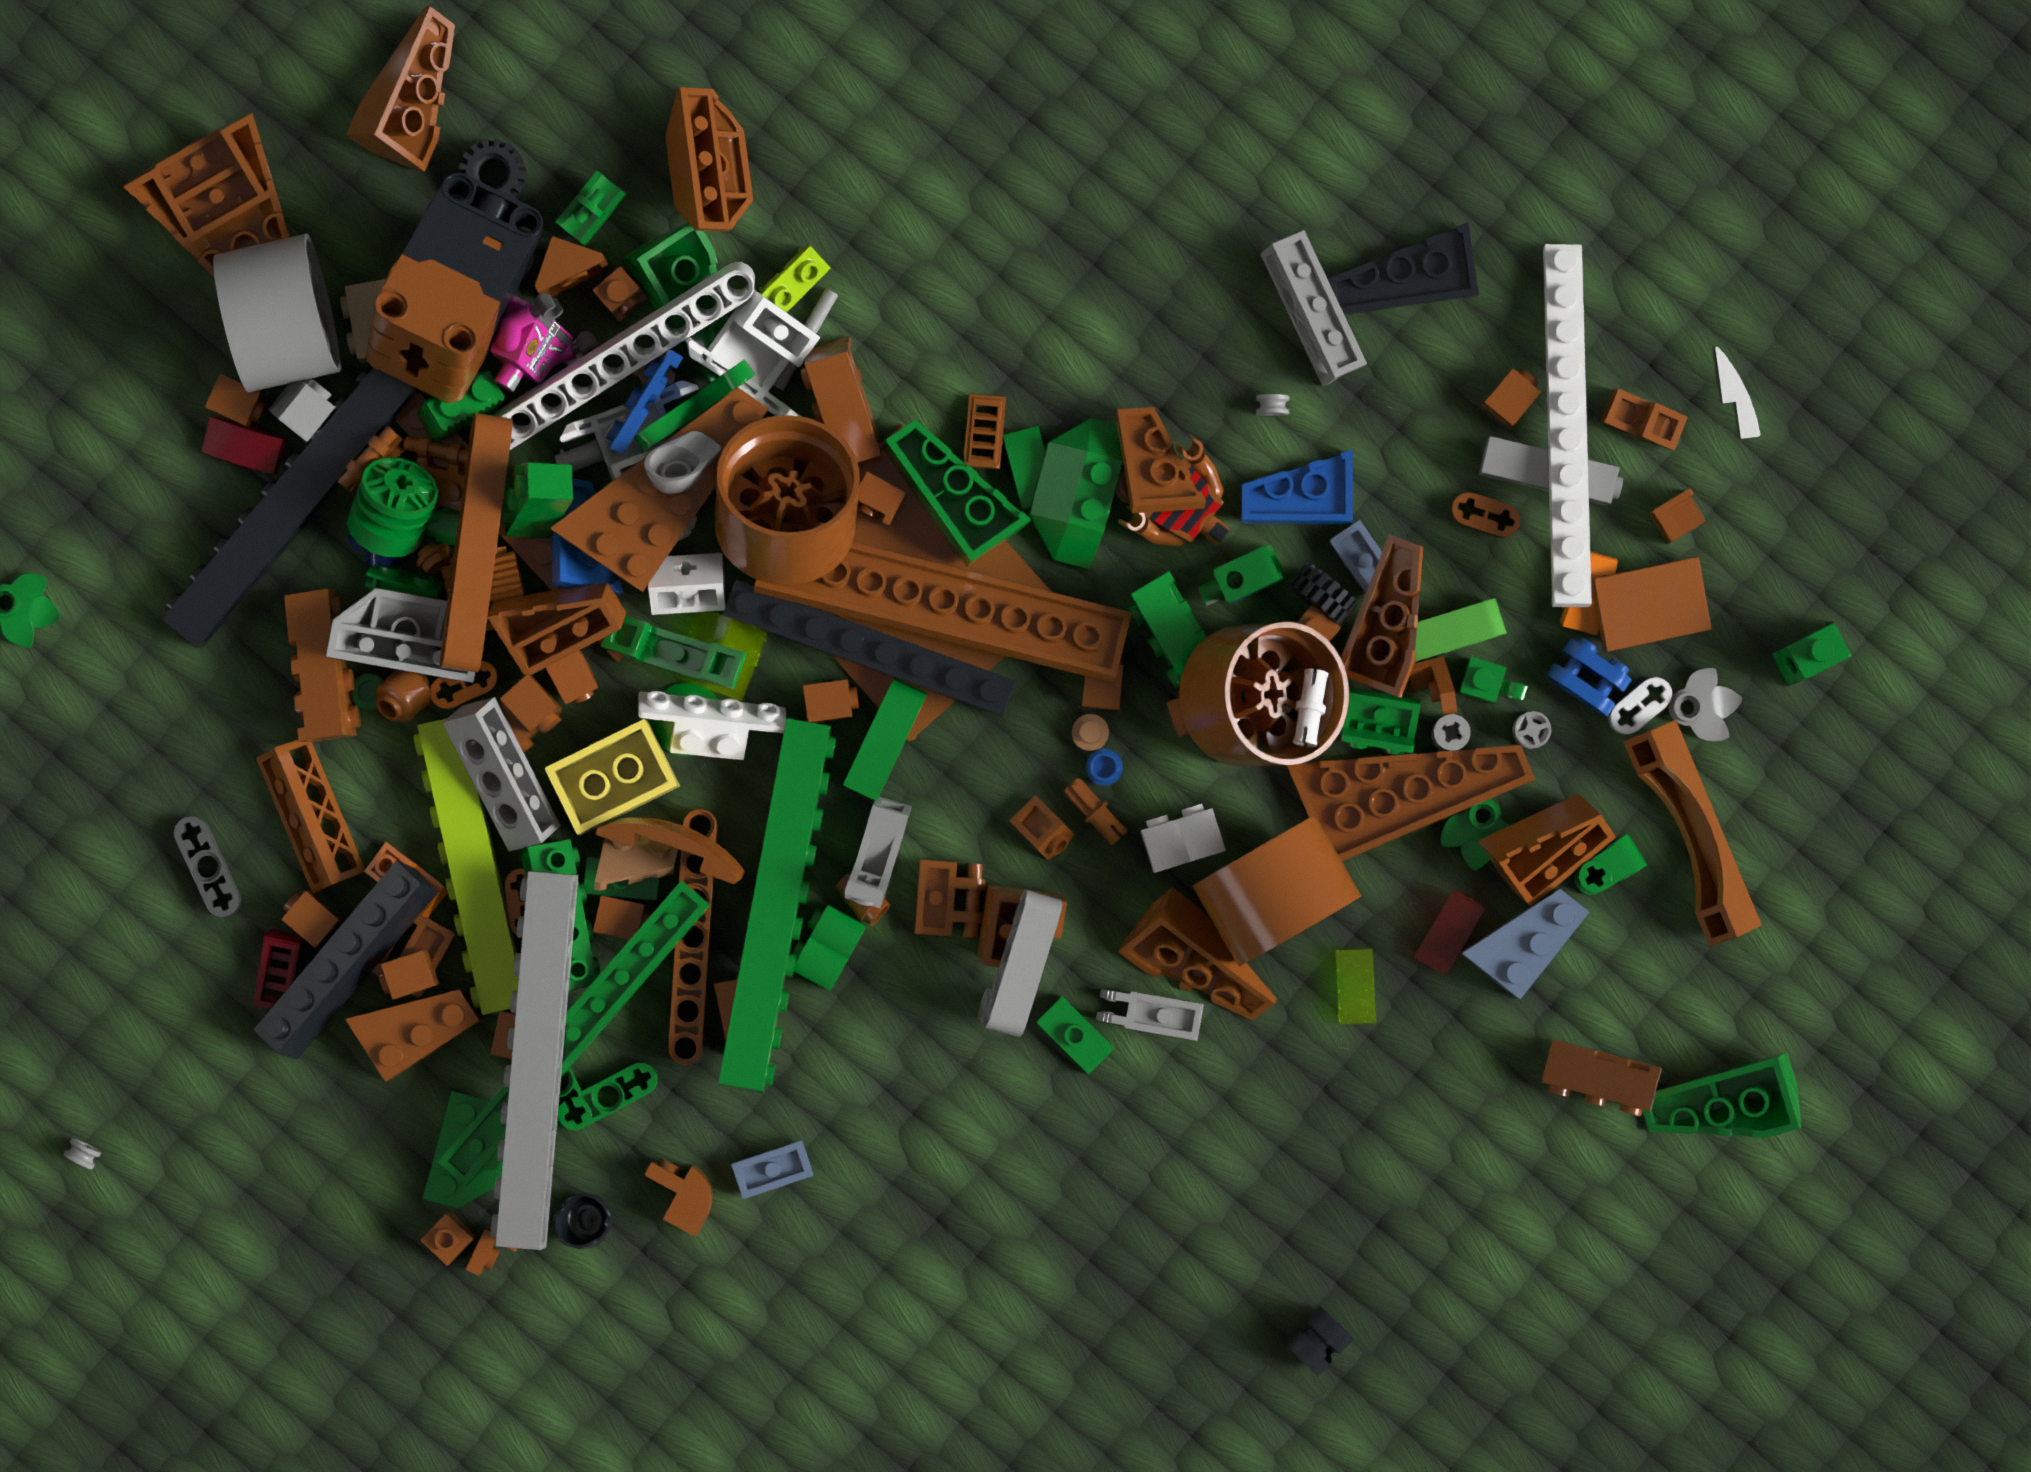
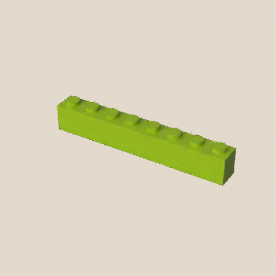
(473, 870)

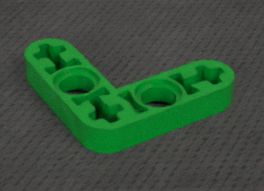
(694, 406)
(589, 1097)

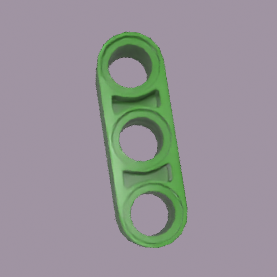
(1458, 629)

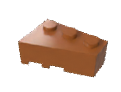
(841, 397)
(555, 623)
(1547, 847)
(1601, 1077)

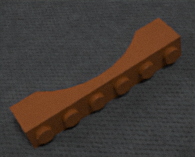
(1721, 895)

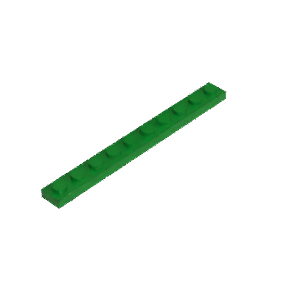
(587, 1018)

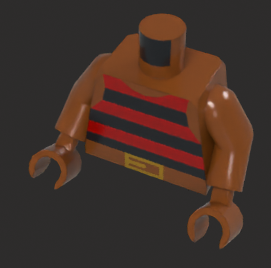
(1183, 526)

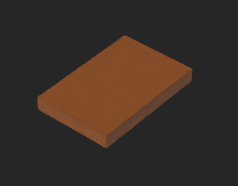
(1651, 604)

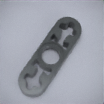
(192, 862)

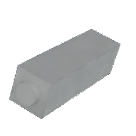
(1530, 468)

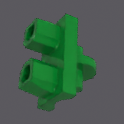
(590, 208)

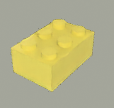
(612, 777)

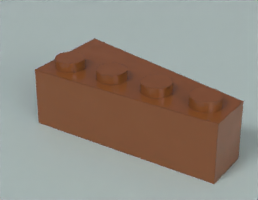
(324, 680)

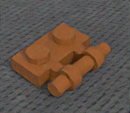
(385, 445)
(448, 480)
(937, 896)

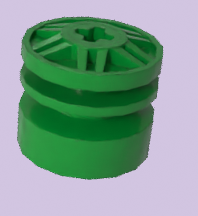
(392, 507)

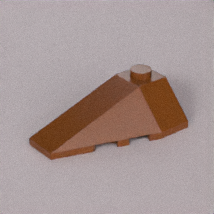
(403, 102)
(1385, 630)
(1186, 946)

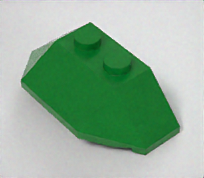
(1077, 491)

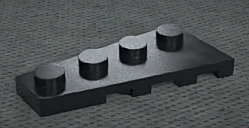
(1415, 275)

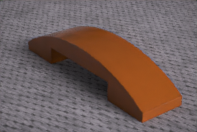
(716, 860)

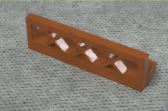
(303, 816)

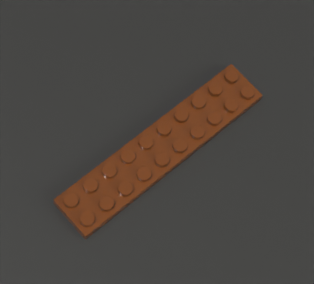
(967, 610)

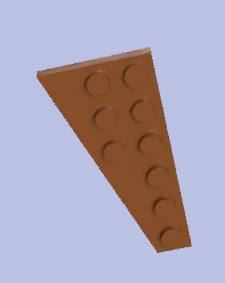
(1390, 796)

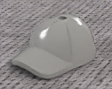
(680, 462)

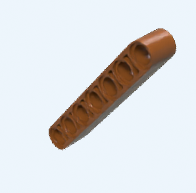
(476, 542)
(699, 955)

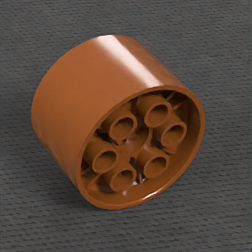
(770, 453)
(1224, 667)
(1276, 891)

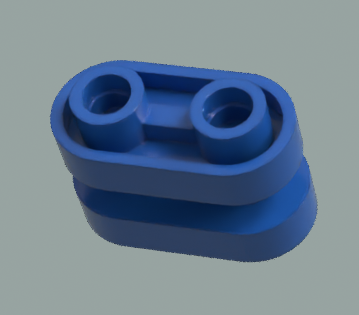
(1611, 675)

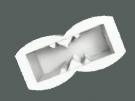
(1182, 839)

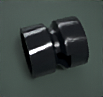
(1318, 1340)

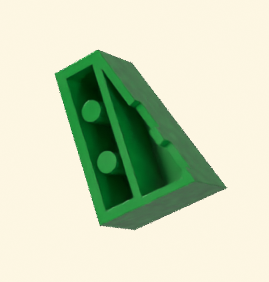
(535, 498)
(1169, 621)

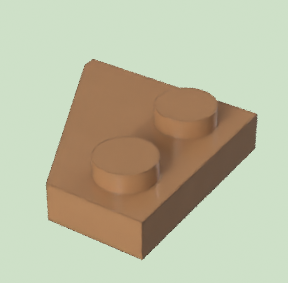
(634, 863)

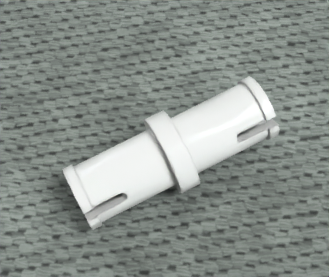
(1310, 708)

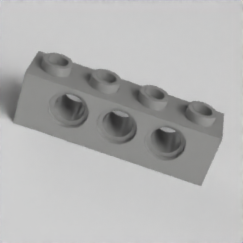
(501, 774)

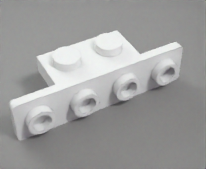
(710, 725)

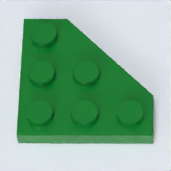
(442, 1185)

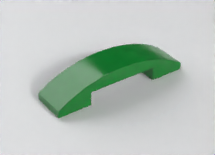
(676, 653)

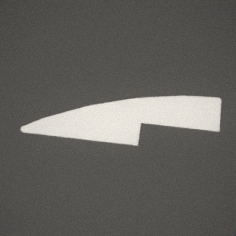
(1735, 391)

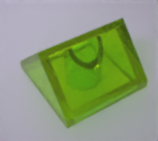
(731, 633)

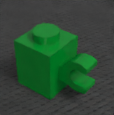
(1485, 681)

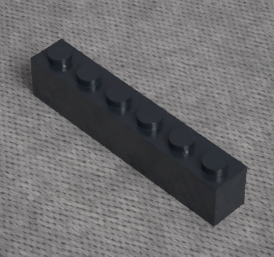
(346, 960)

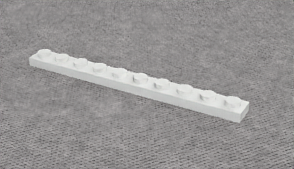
(1567, 426)

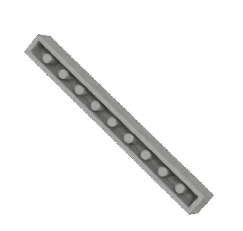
(536, 1060)

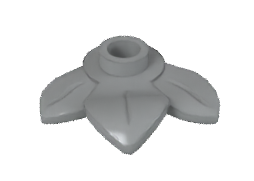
(1709, 703)

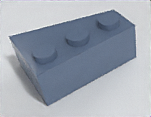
(1527, 942)

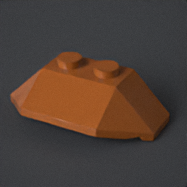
(707, 161)

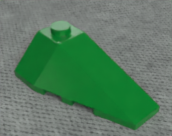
(672, 266)
(1740, 1101)

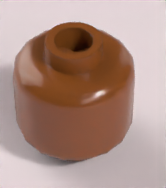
(403, 695)

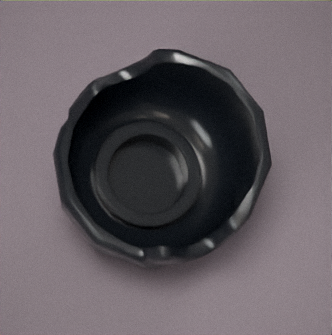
(582, 1221)

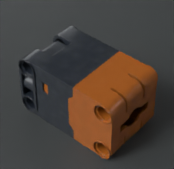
(453, 287)

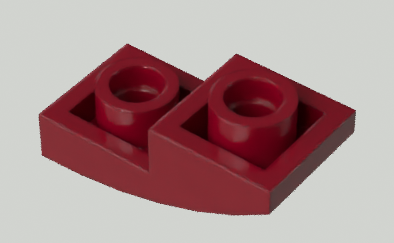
(243, 445)

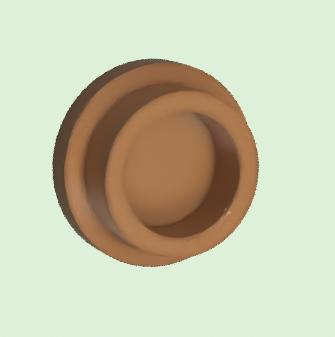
(1090, 732)

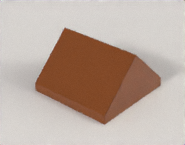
(568, 266)

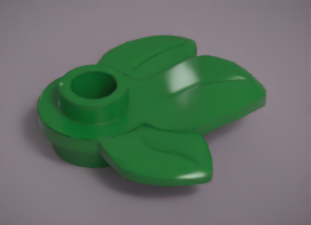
(28, 610)
(1466, 831)

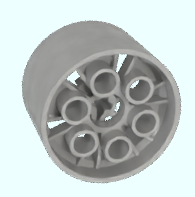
(276, 313)

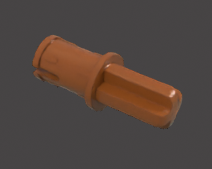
(1095, 811)

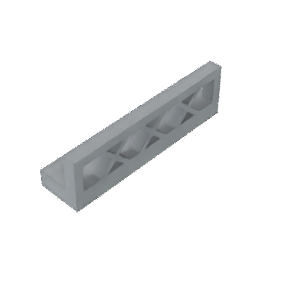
(1313, 307)

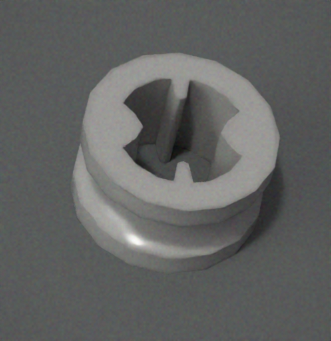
(1272, 405)
(82, 1153)

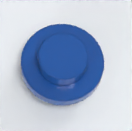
(1104, 767)

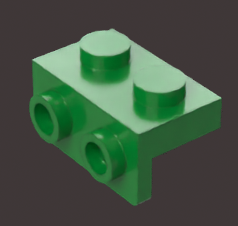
(1380, 721)

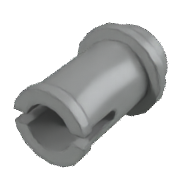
(580, 456)

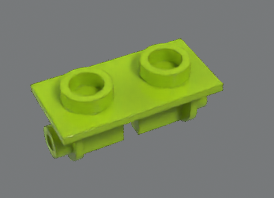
(796, 279)

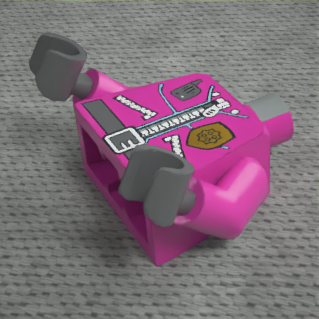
(533, 342)

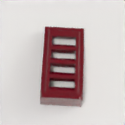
(283, 940)

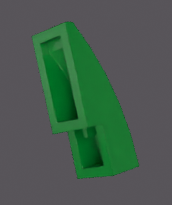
(885, 739)

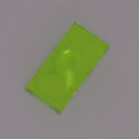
(1355, 986)

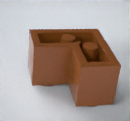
(529, 710)
(998, 918)

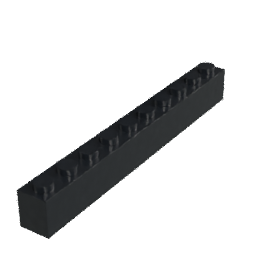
(286, 506)

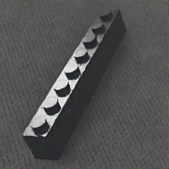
(871, 649)

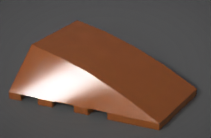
(214, 193)

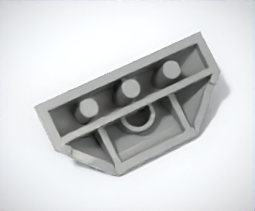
(393, 633)

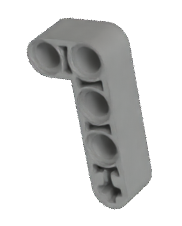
(1010, 1000)

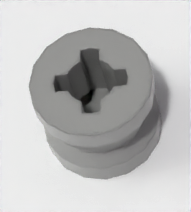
(1537, 728)
(1446, 738)

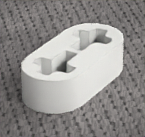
(1646, 712)

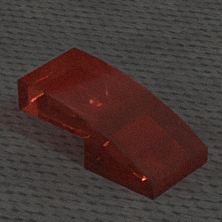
(1449, 932)

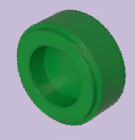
(365, 691)

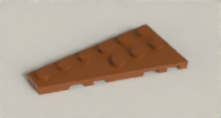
(635, 525)

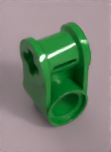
(1613, 863)

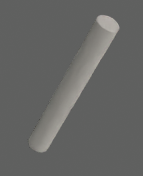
(813, 323)

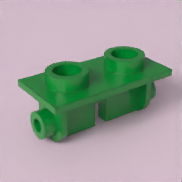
(402, 580)

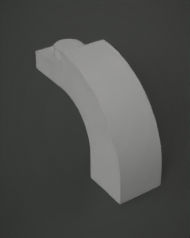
(878, 852)

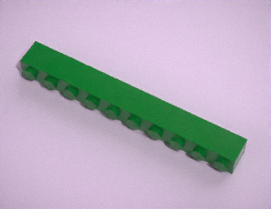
(775, 906)

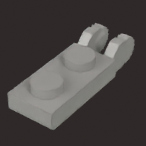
(1155, 1014)

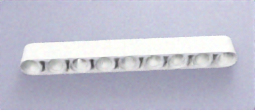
(632, 355)

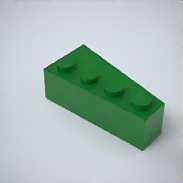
(955, 496)

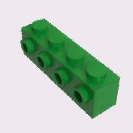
(564, 859)

